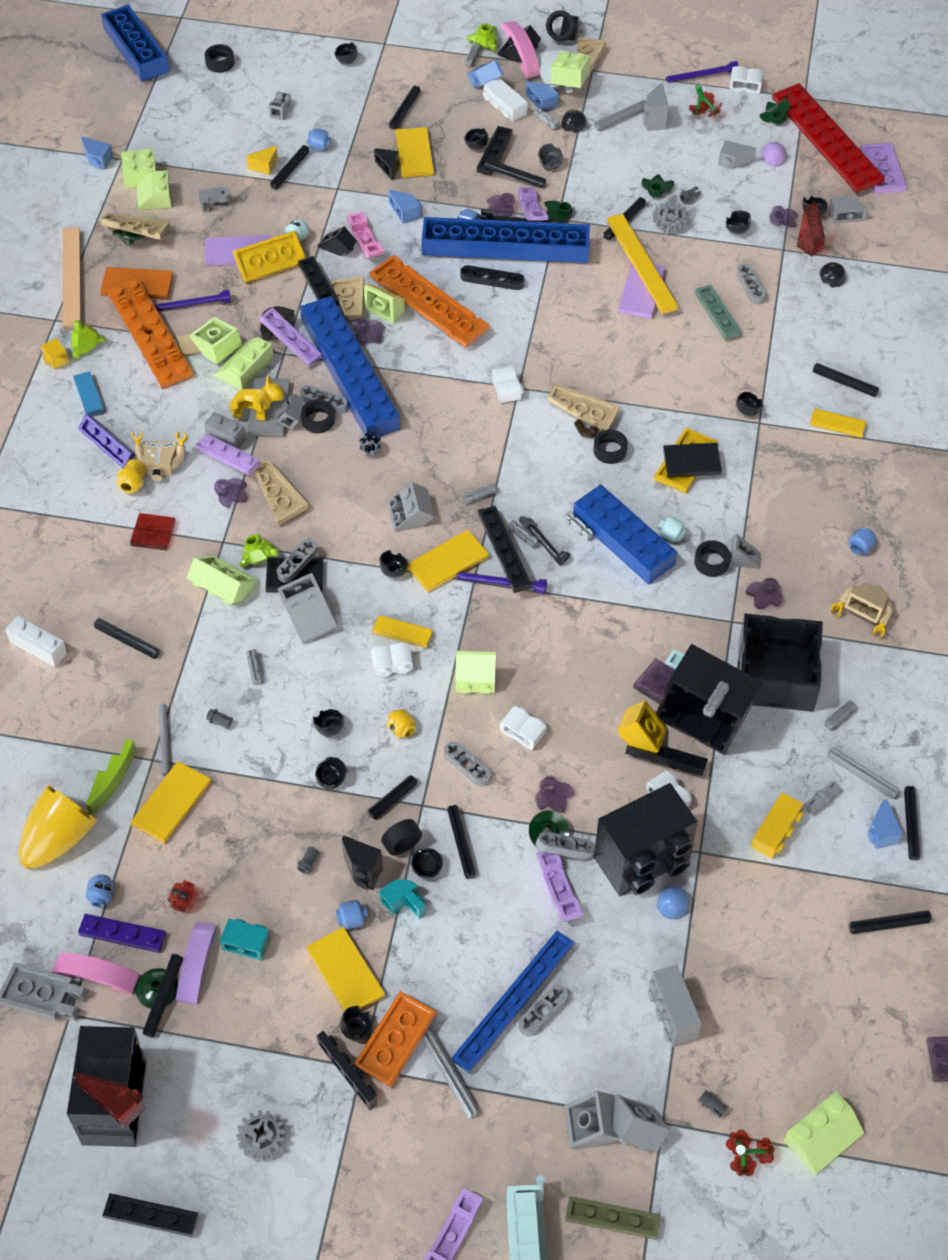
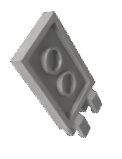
(41, 992)

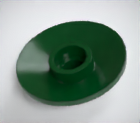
(127, 236)
(547, 819)
(146, 993)

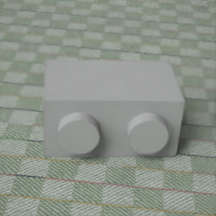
(225, 430)

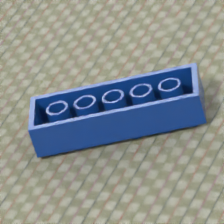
(135, 43)
(625, 534)

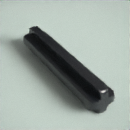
(392, 797)

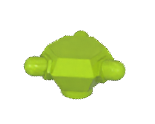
(486, 36)
(84, 339)
(257, 550)

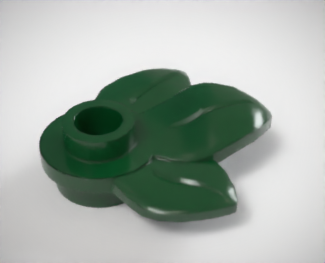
(774, 111)
(656, 186)
(558, 211)

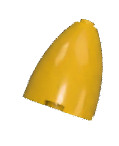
(52, 828)

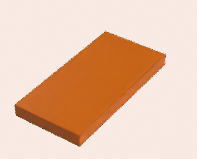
(155, 282)
(395, 1039)

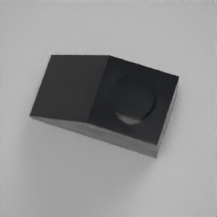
(338, 242)

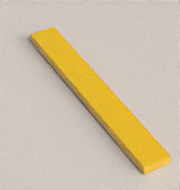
(642, 263)

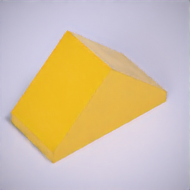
(263, 160)

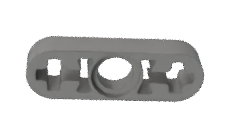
(750, 290)
(317, 393)
(299, 552)
(468, 772)
(547, 840)
(543, 1001)

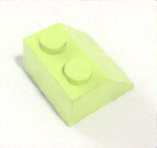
(154, 191)
(383, 303)
(216, 339)
(475, 672)

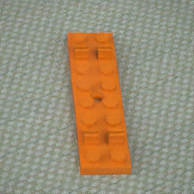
(441, 310)
(157, 348)

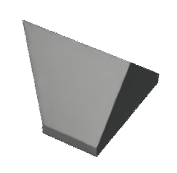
(743, 553)

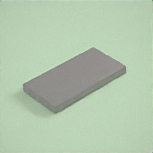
(269, 427)

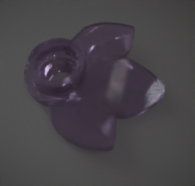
(499, 205)
(783, 216)
(369, 331)
(233, 492)
(763, 595)
(554, 797)

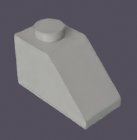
(736, 154)
(846, 210)

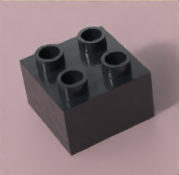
(645, 840)

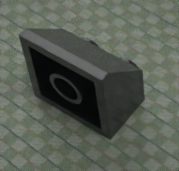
(509, 49)
(362, 862)

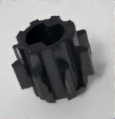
(365, 441)

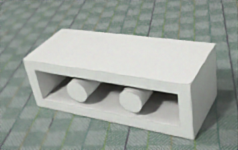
(505, 99)
(36, 641)

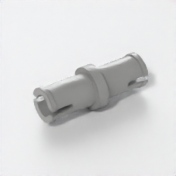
(822, 797)

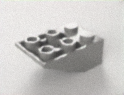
(307, 608)

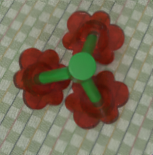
(705, 101)
(739, 1144)

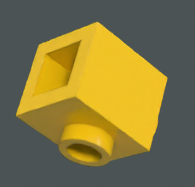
(54, 354)

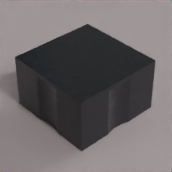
(784, 658)
(690, 691)
(111, 1056)

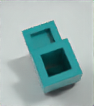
(402, 893)

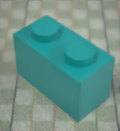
(245, 939)

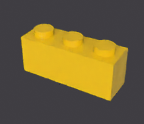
(777, 826)

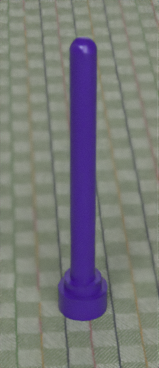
(705, 72)
(223, 296)
(539, 585)

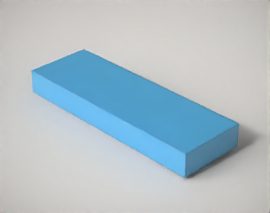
(88, 393)

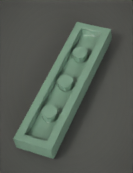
(717, 312)

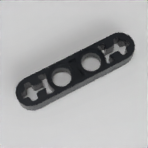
(491, 279)

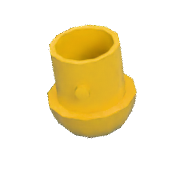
(131, 476)

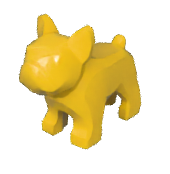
(256, 399)

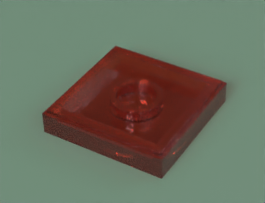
(152, 531)

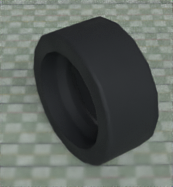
(560, 13)
(221, 65)
(317, 406)
(612, 436)
(713, 547)
(401, 837)

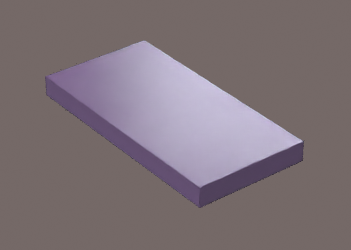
(886, 161)
(219, 249)
(635, 297)

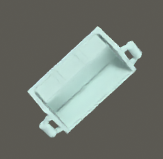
(526, 1221)

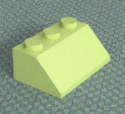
(246, 363)
(221, 579)
(824, 1133)

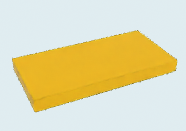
(414, 152)
(269, 256)
(682, 483)
(447, 560)
(171, 802)
(345, 970)

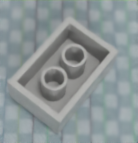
(674, 1006)

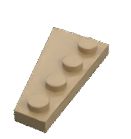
(138, 225)
(585, 407)
(279, 493)

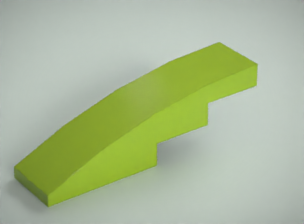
(109, 780)

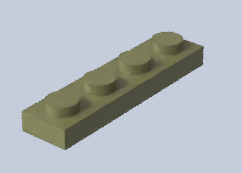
(612, 1217)

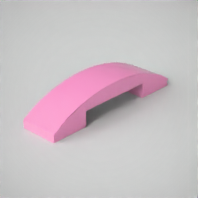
(524, 47)
(363, 235)
(97, 970)

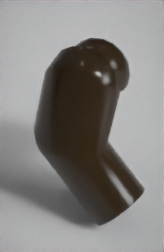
(586, 432)

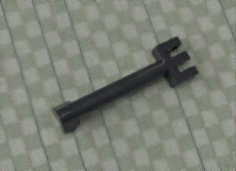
(486, 214)
(529, 524)

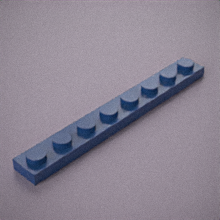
(512, 1001)

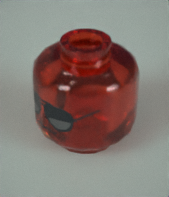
(182, 896)

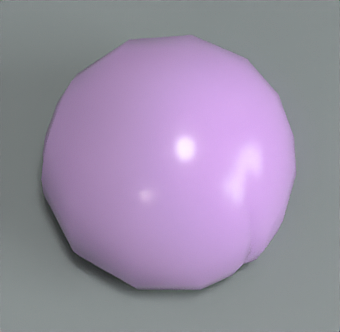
(773, 153)

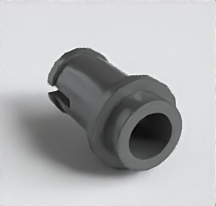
(687, 196)
(219, 718)
(308, 860)
(712, 1103)

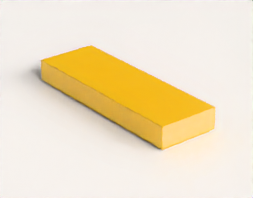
(838, 423)
(402, 631)

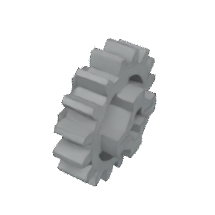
(670, 216)
(262, 1124)

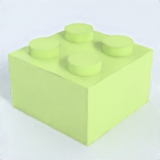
(570, 69)
(137, 166)

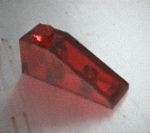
(811, 231)
(113, 1097)

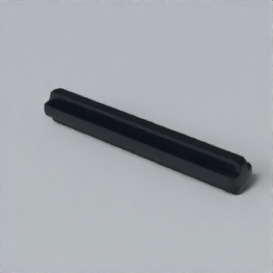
(404, 107)
(289, 167)
(515, 173)
(628, 214)
(845, 379)
(126, 638)
(912, 823)
(461, 842)
(889, 922)
(162, 995)

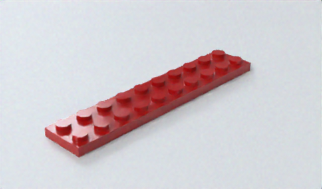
(829, 139)

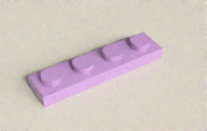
(290, 337)
(228, 454)

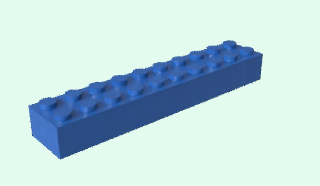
(505, 239)
(349, 367)

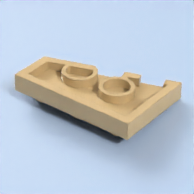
(591, 47)
(350, 296)

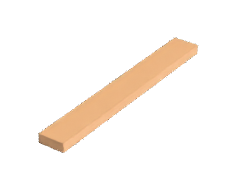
(71, 277)

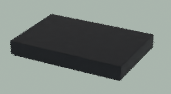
(692, 460)
(315, 567)

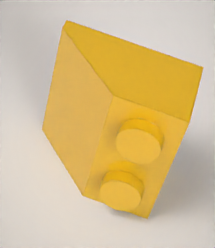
(642, 727)

